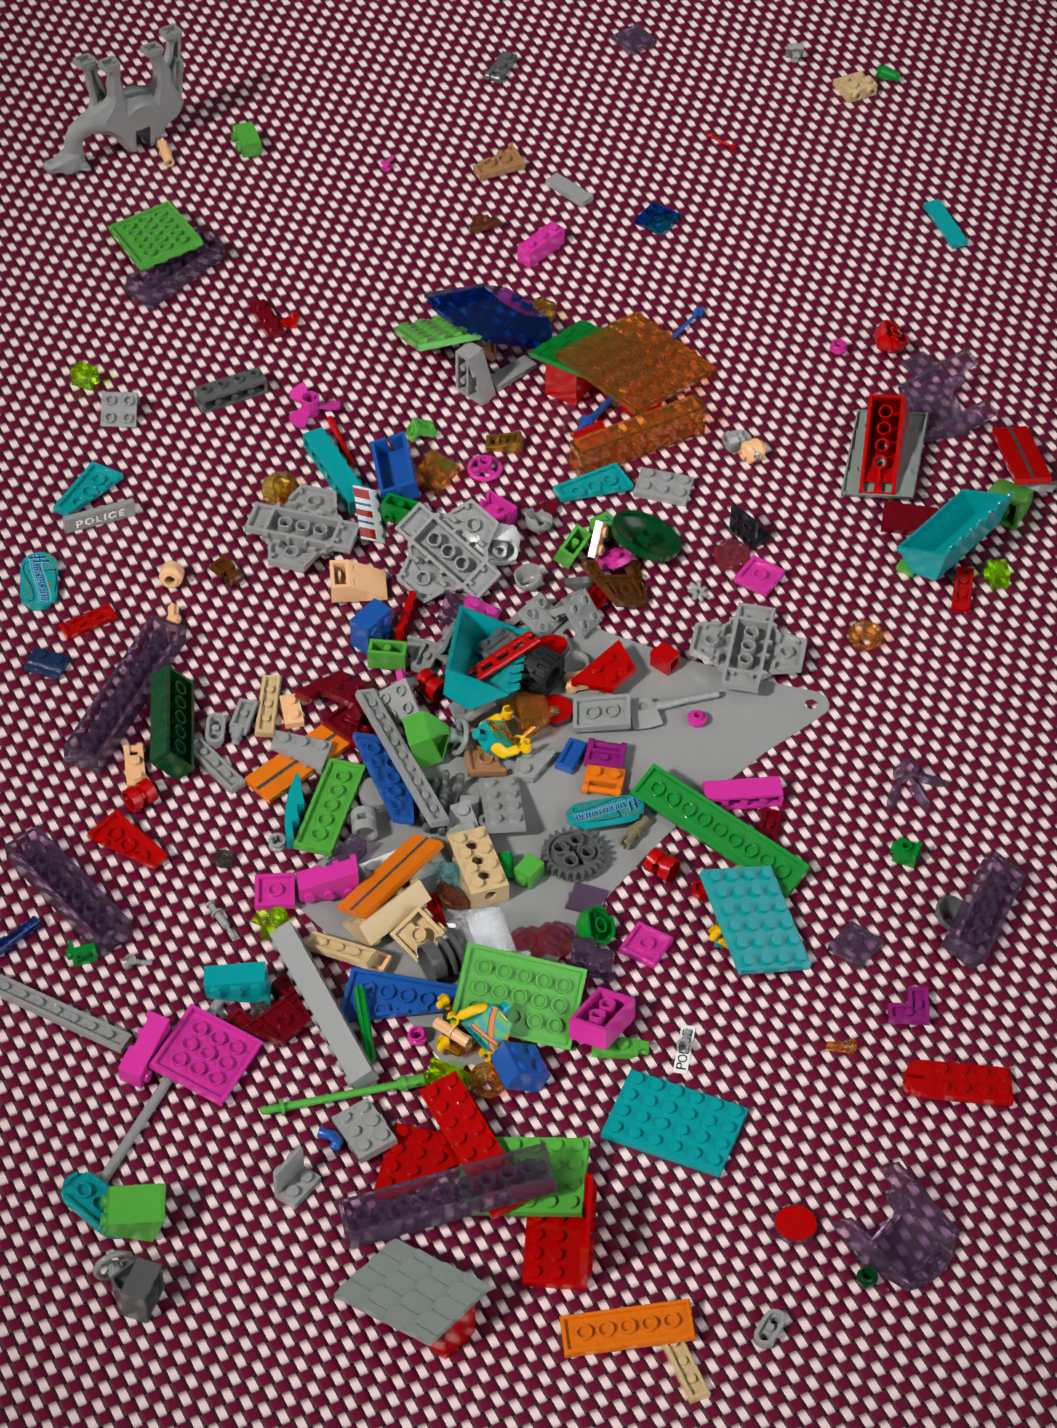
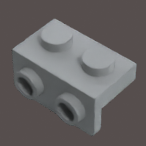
(443, 644)
(470, 715)

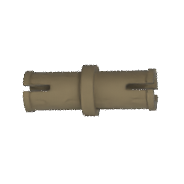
(634, 831)

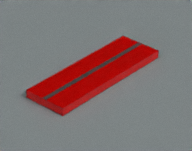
(1021, 455)

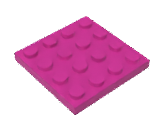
(206, 1054)

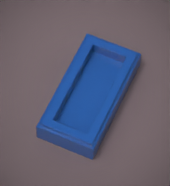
(571, 755)

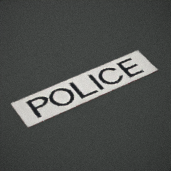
(682, 1059)

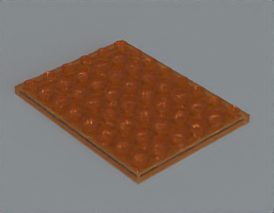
(635, 362)

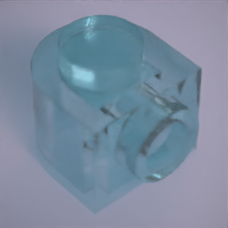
(448, 872)

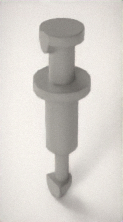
(218, 914)

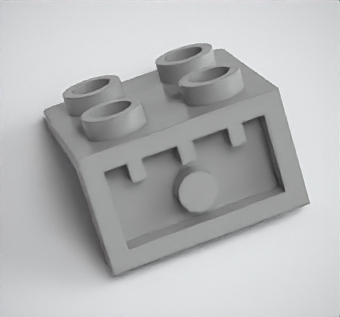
(119, 409)
(579, 610)
(537, 616)
(400, 699)
(293, 1180)

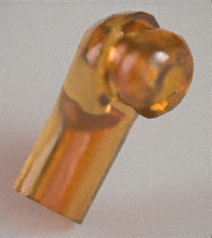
(844, 1047)

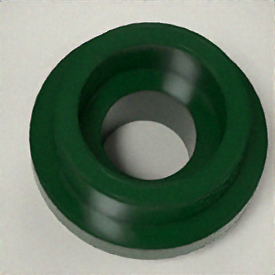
(867, 1271)

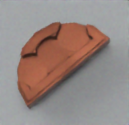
(484, 223)
(450, 897)

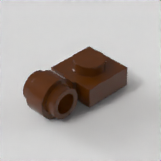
(225, 568)

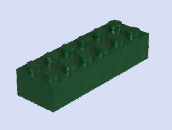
(172, 722)

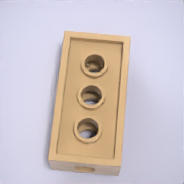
(482, 888)

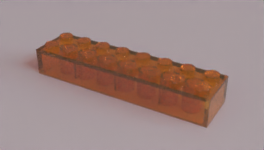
(638, 435)

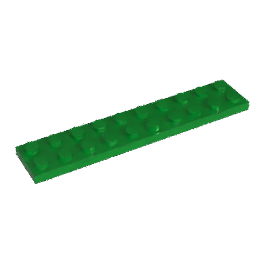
(717, 827)

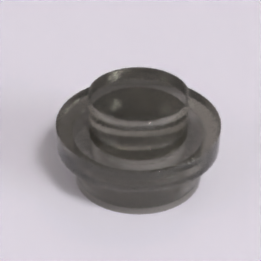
(223, 859)

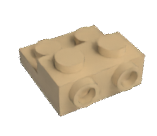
(855, 86)
(416, 930)

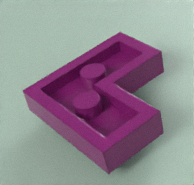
(911, 1013)

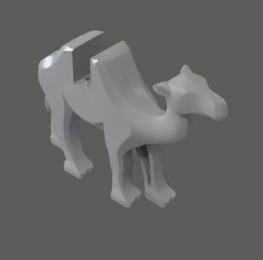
(125, 110)

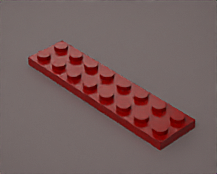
(463, 1125)

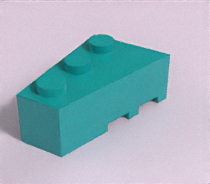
(238, 982)

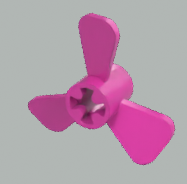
(309, 405)

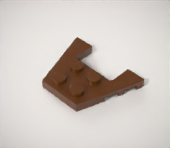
(620, 589)

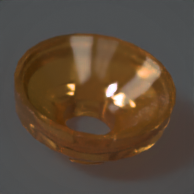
(865, 630)
(486, 1073)

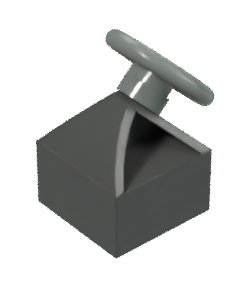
(135, 1285)

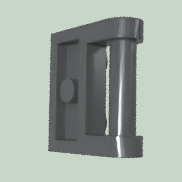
(493, 643)

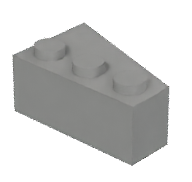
(473, 374)

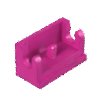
(499, 508)

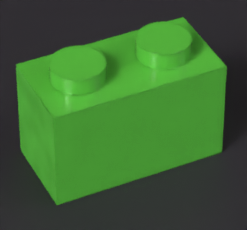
(246, 139)
(572, 546)
(387, 654)

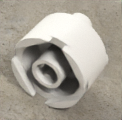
(504, 545)

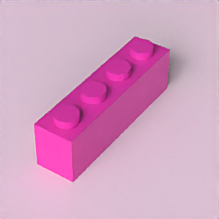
(744, 793)

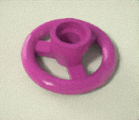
(484, 466)

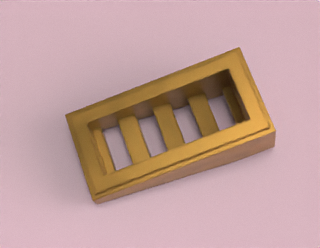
(511, 442)

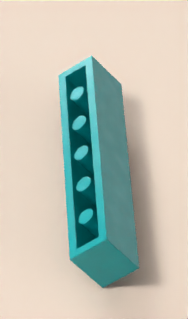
(332, 466)

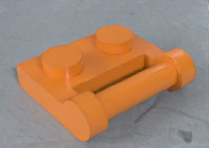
(603, 780)

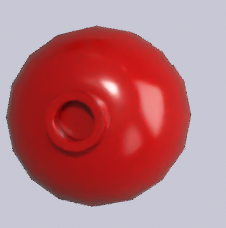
(889, 338)

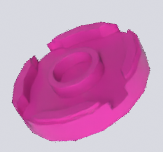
(614, 558)

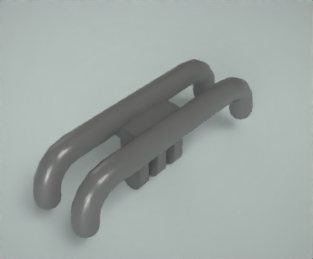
(444, 798)

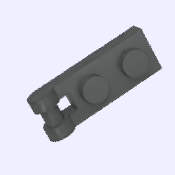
(501, 67)

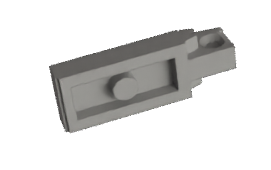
(242, 719)

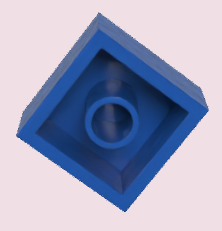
(371, 622)
(520, 1066)

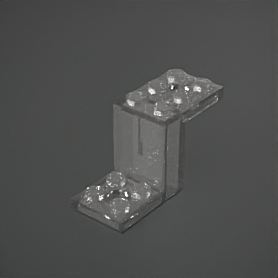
(485, 927)

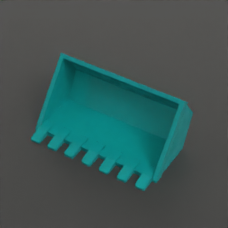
(953, 532)
(465, 690)

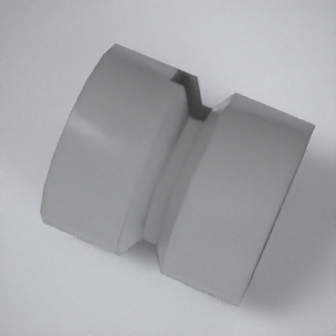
(364, 822)

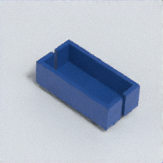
(395, 468)

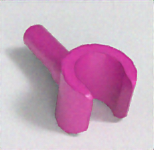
(386, 164)

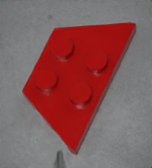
(607, 670)

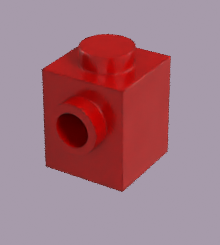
(664, 658)

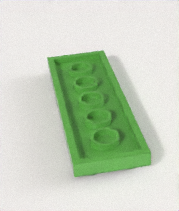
(329, 807)

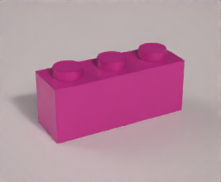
(540, 244)

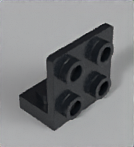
(747, 528)

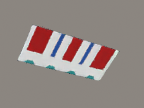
(368, 514)

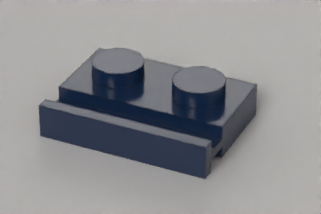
(47, 663)

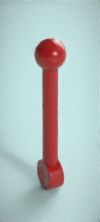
(732, 147)

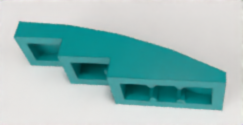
(294, 809)

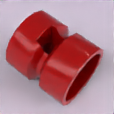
(430, 685)
(141, 794)
(664, 866)

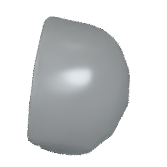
(538, 521)
(528, 577)

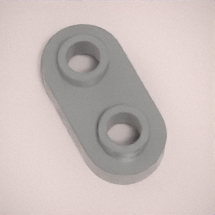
(215, 733)
(769, 1330)

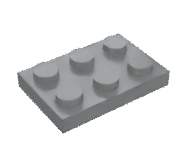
(663, 486)
(602, 713)
(364, 1130)

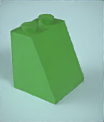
(1018, 505)
(134, 1211)

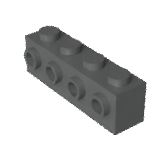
(230, 390)

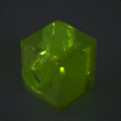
(84, 375)
(997, 574)

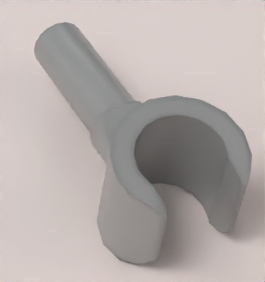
(131, 960)
(684, 1041)

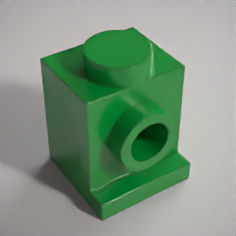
(906, 852)

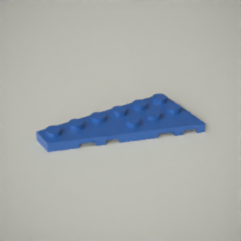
(386, 778)
(393, 995)

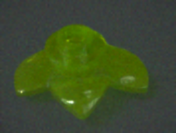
(268, 922)

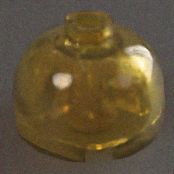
(278, 487)

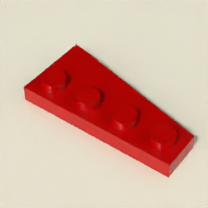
(126, 839)

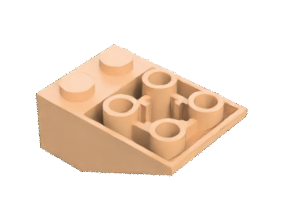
(356, 582)

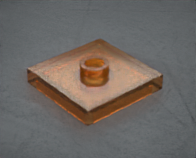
(436, 472)

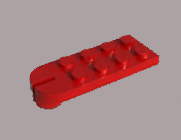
(959, 1082)

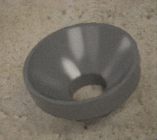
(578, 583)
(950, 905)

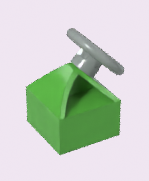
(430, 737)

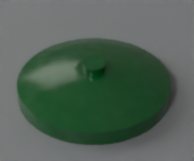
(645, 535)

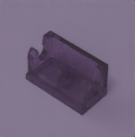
(357, 847)

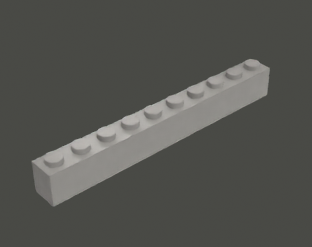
(324, 1006)

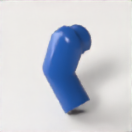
(332, 1136)

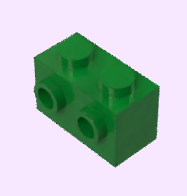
(396, 507)

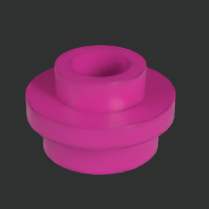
(838, 346)
(696, 718)
(413, 1032)

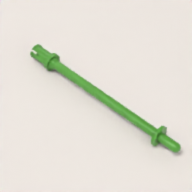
(402, 1083)

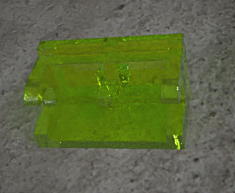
(440, 1069)

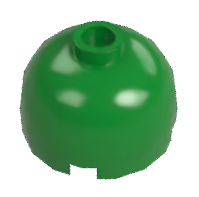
(596, 925)

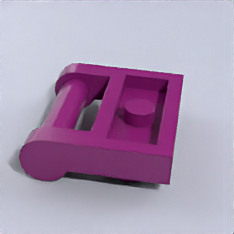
(605, 754)

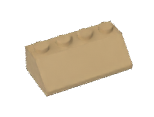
(389, 915)

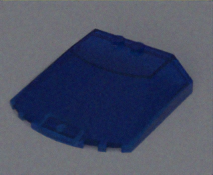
(493, 313)

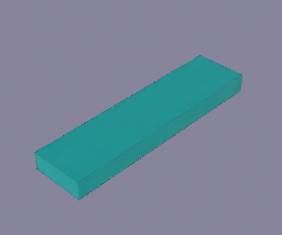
(945, 224)

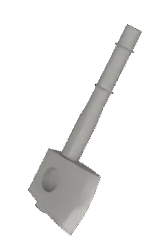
(645, 711)

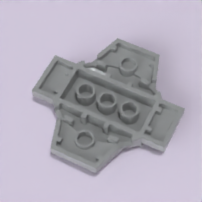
(302, 528)
(448, 551)
(748, 648)

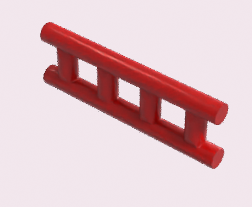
(507, 649)

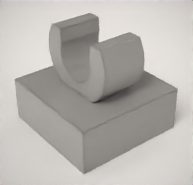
(795, 51)

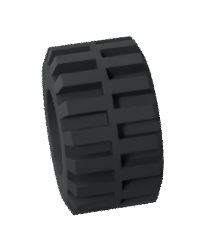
(542, 671)

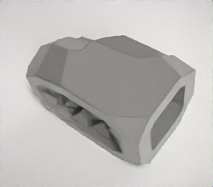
(733, 439)

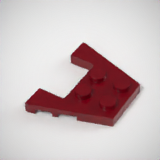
(340, 688)
(278, 1022)

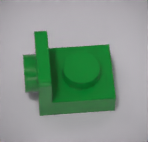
(81, 955)

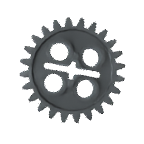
(573, 854)

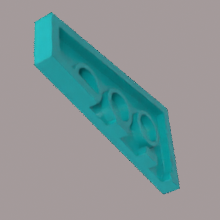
(599, 482)
(88, 486)

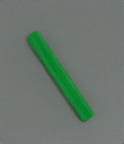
(364, 1022)

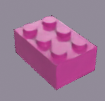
(602, 1018)

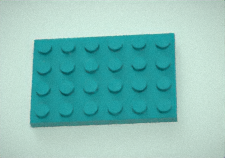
(755, 920)
(674, 1123)

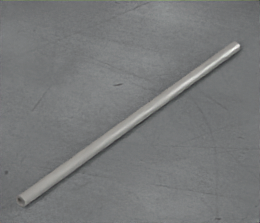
(145, 1114)

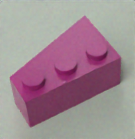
(328, 882)
(135, 1064)

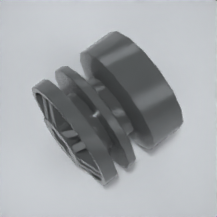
(440, 957)

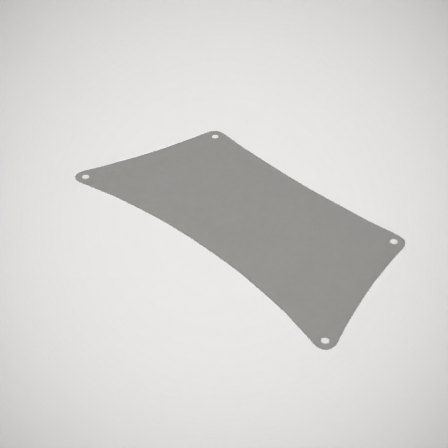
(735, 734)

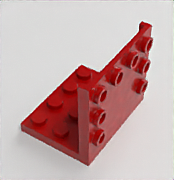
(560, 1248)

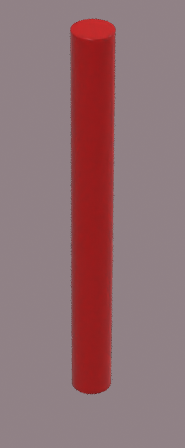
(344, 449)

